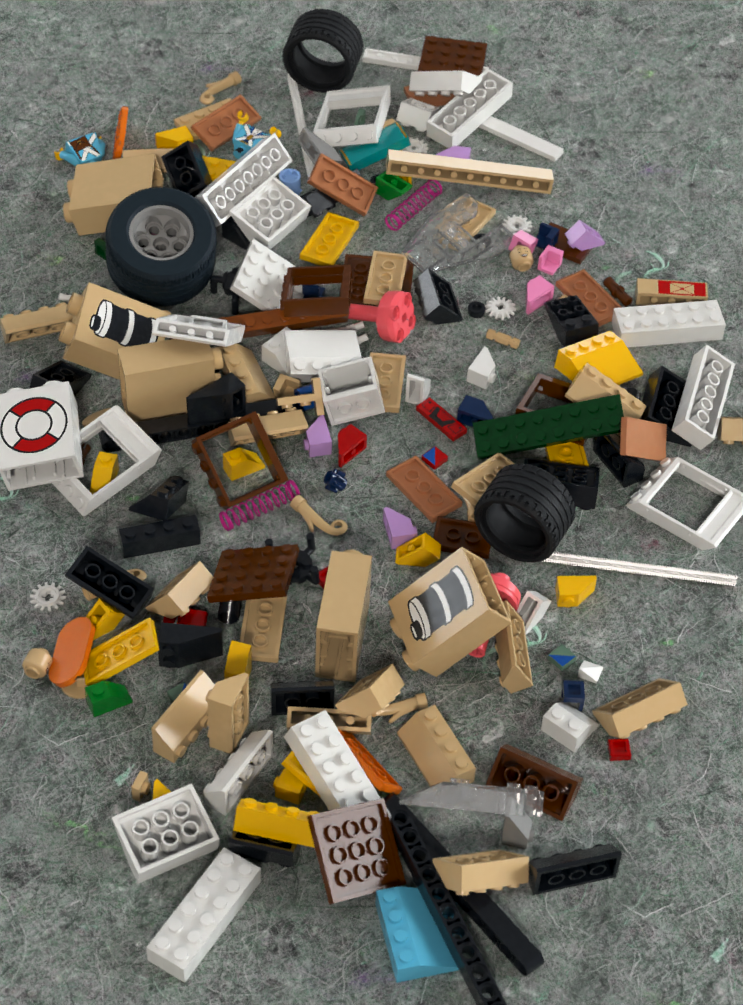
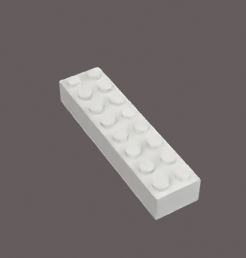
(243, 177)

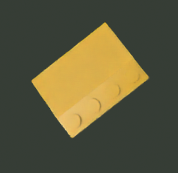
(603, 352)
(273, 822)

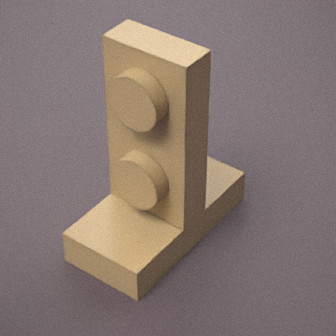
(305, 399)

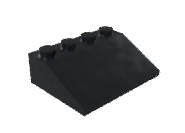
(662, 401)
(578, 479)

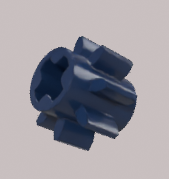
(335, 480)

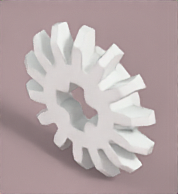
(420, 147)
(510, 224)
(507, 309)
(42, 592)

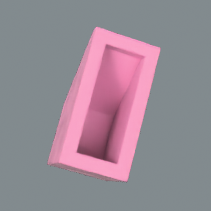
(538, 293)

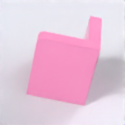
(524, 239)
(550, 260)

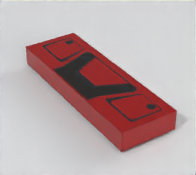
(441, 419)

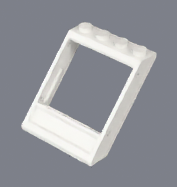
(353, 98)
(199, 329)
(130, 440)
(717, 523)

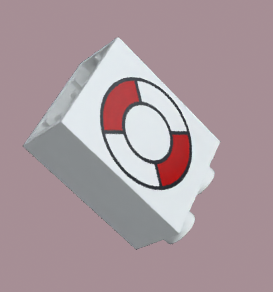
(39, 436)

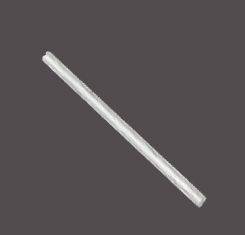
(299, 114)
(670, 571)

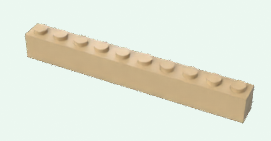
(469, 171)

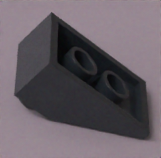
(61, 372)
(188, 644)

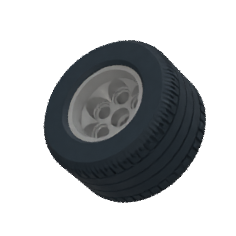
(159, 272)

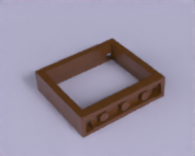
(317, 275)
(551, 387)
(265, 447)

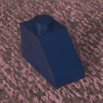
(473, 411)

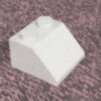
(416, 113)
(274, 352)
(567, 725)

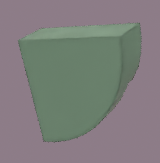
(360, 118)

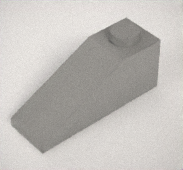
(315, 146)
(517, 831)

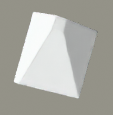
(590, 671)

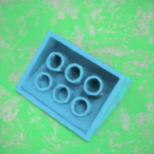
(412, 934)

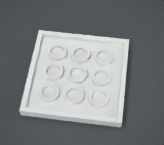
(262, 277)

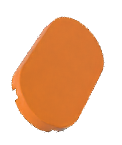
(120, 132)
(72, 651)

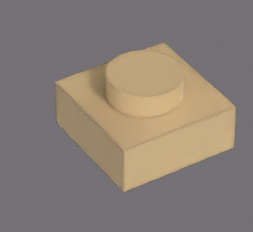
(140, 786)

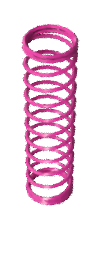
(397, 218)
(230, 524)

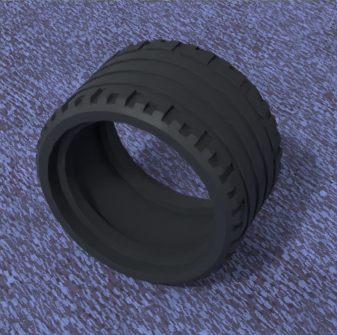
(330, 28)
(537, 495)

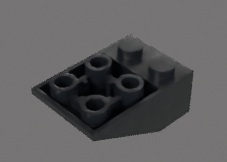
(571, 320)
(217, 401)

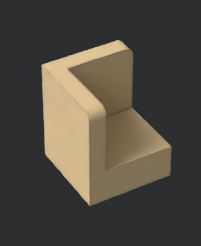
(285, 386)

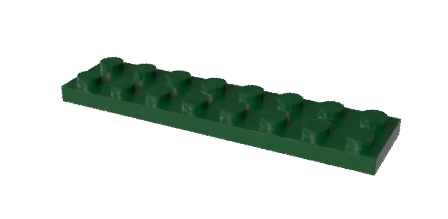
(548, 426)

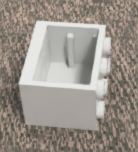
(351, 391)

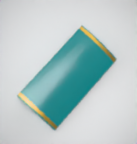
(361, 156)

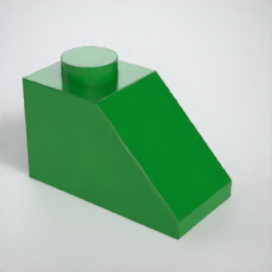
(391, 186)
(106, 697)

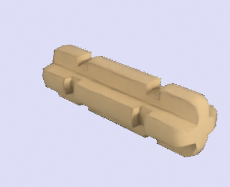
(503, 338)

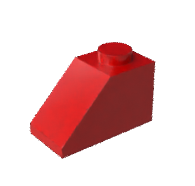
(350, 443)

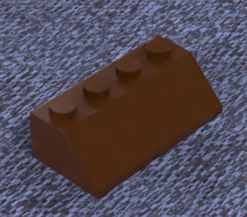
(525, 769)

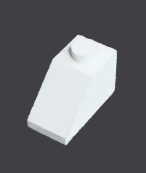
(482, 370)
(417, 389)
(532, 609)

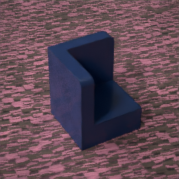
(547, 236)
(313, 291)
(574, 693)

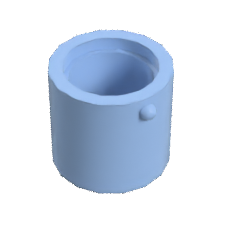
(292, 179)

